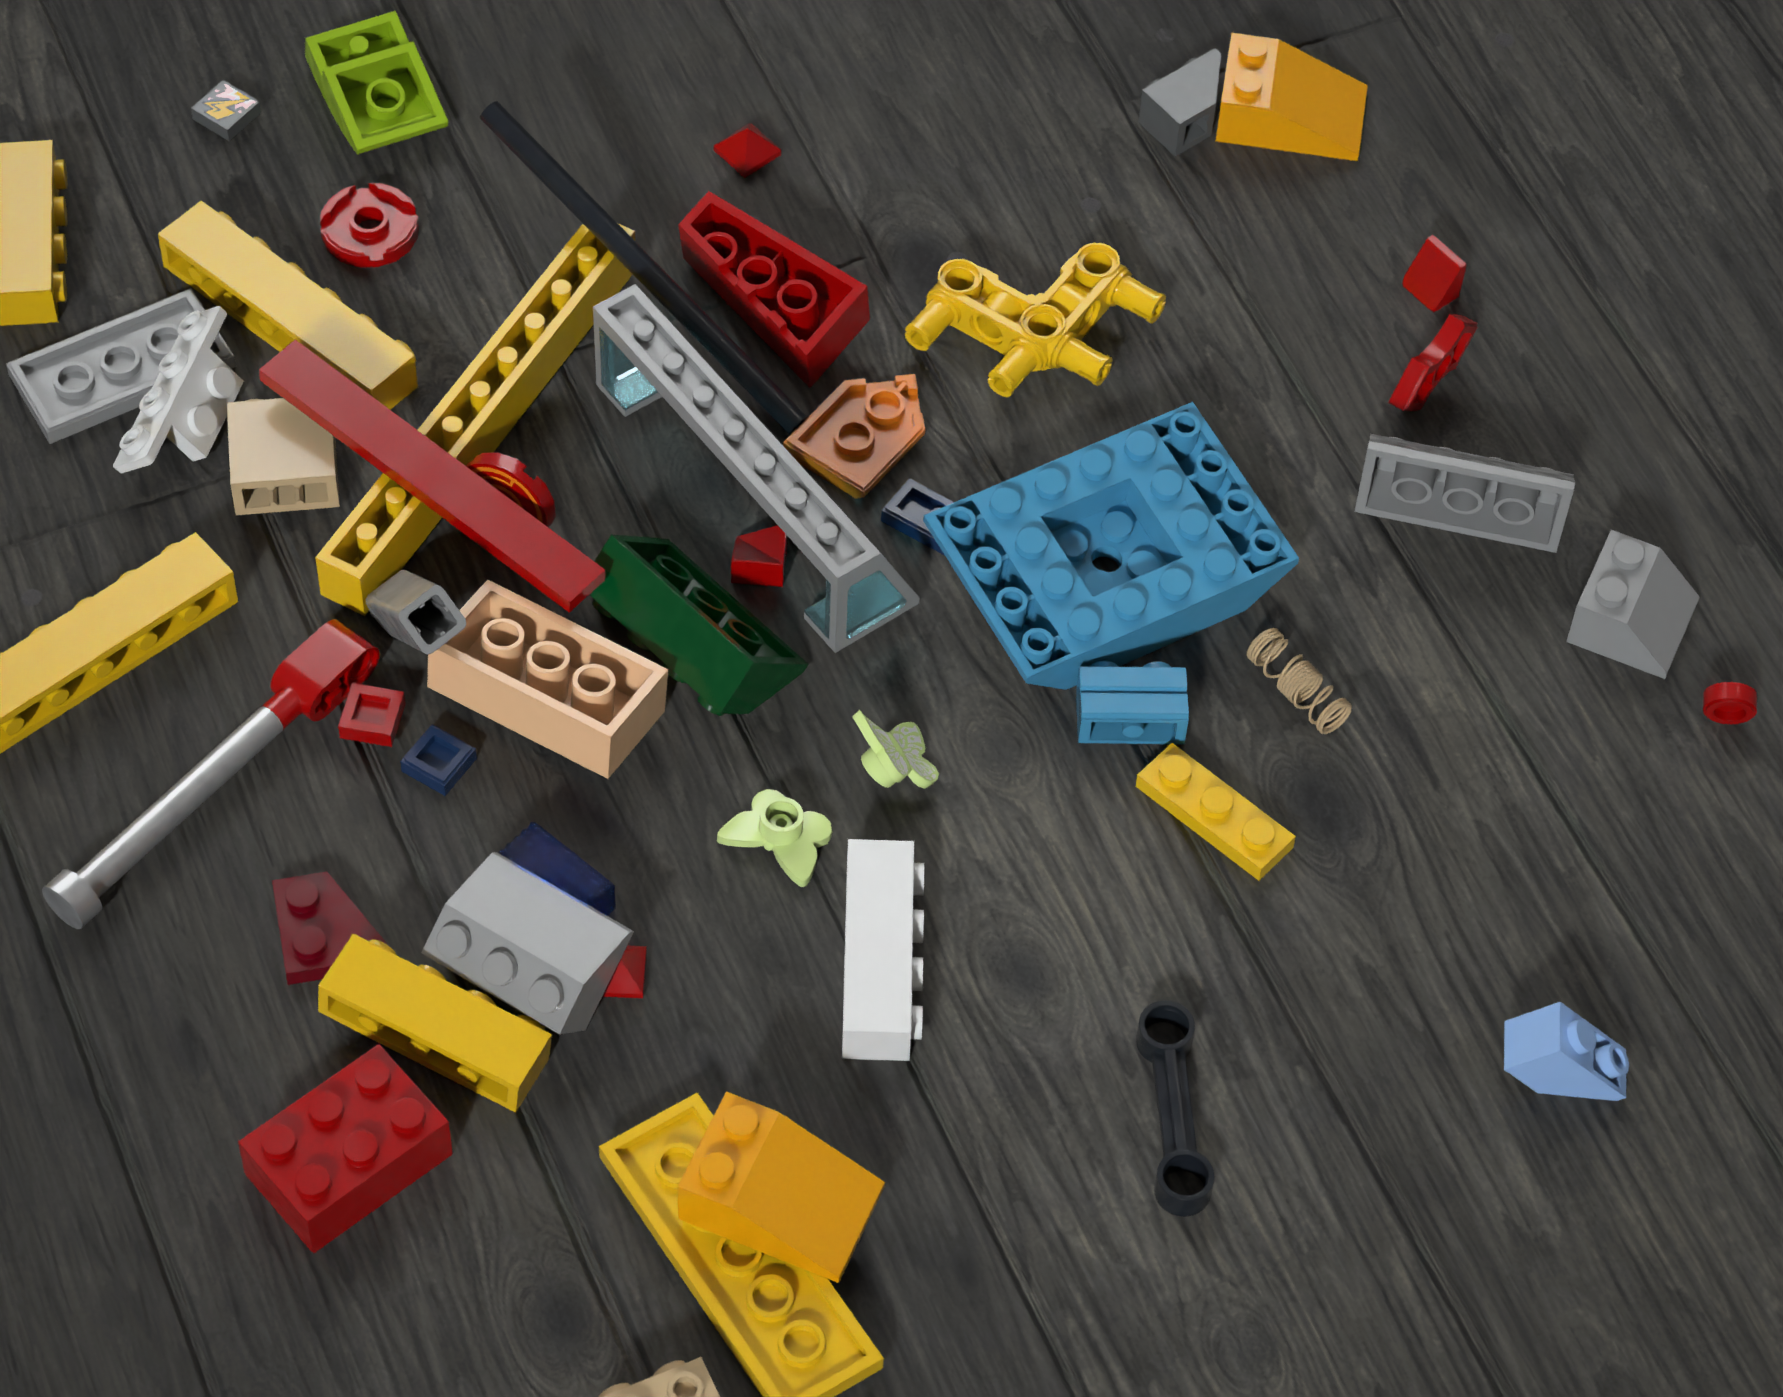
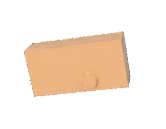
(549, 679)

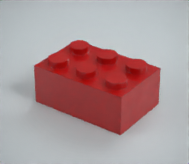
(346, 1148)

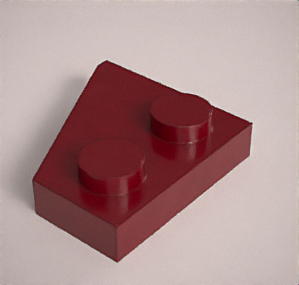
(315, 924)

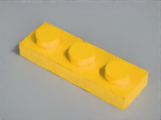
(1215, 811)

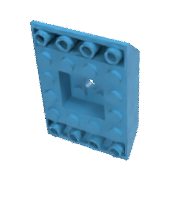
(1150, 498)

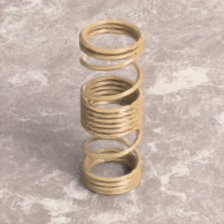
(1299, 680)

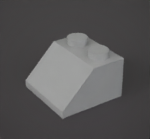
(1634, 606)

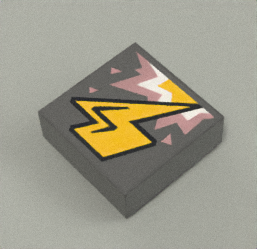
(226, 110)

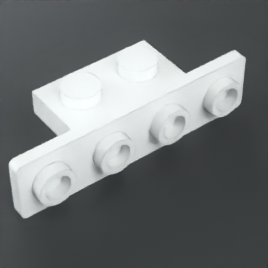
(186, 398)

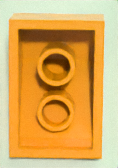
(1289, 101)
(777, 1189)

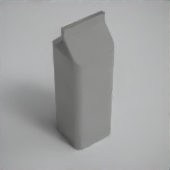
(415, 611)

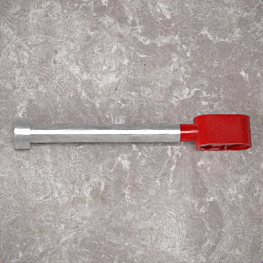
(306, 683)

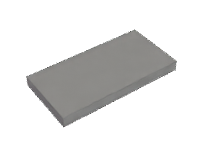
(103, 368)

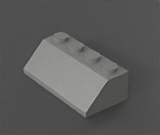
(1464, 493)

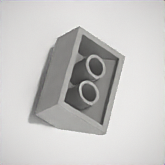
(528, 944)

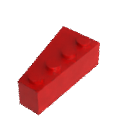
(776, 286)

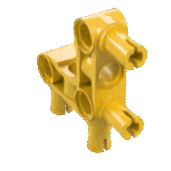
(1034, 329)

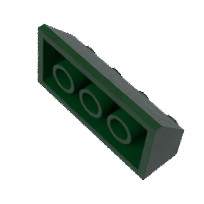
(692, 625)

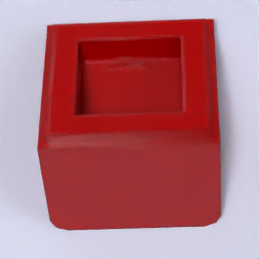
(1435, 275)

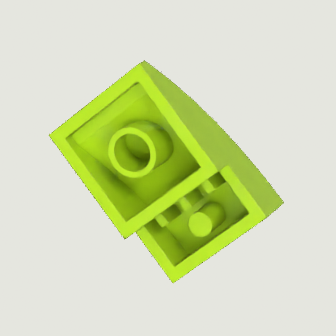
(374, 82)

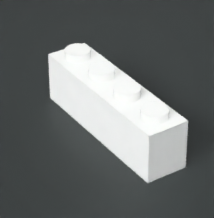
(879, 950)

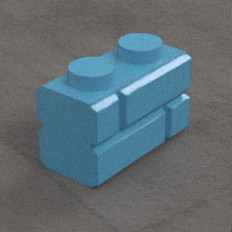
(1132, 704)

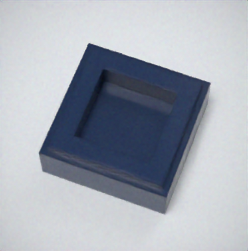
(438, 760)

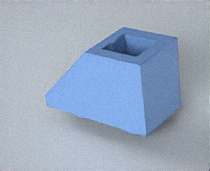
(1564, 1055)

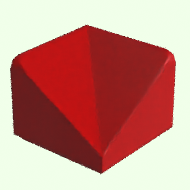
(760, 557)

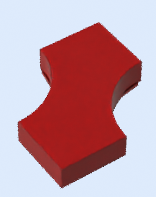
(1433, 363)

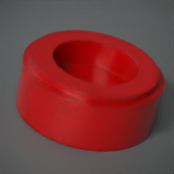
(1730, 703)

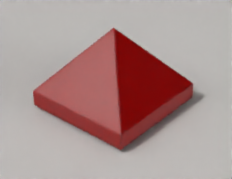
(747, 150)
(629, 974)

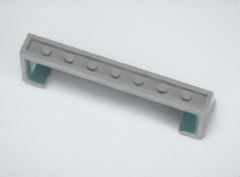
(648, 359)

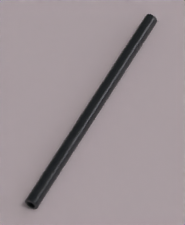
(643, 267)

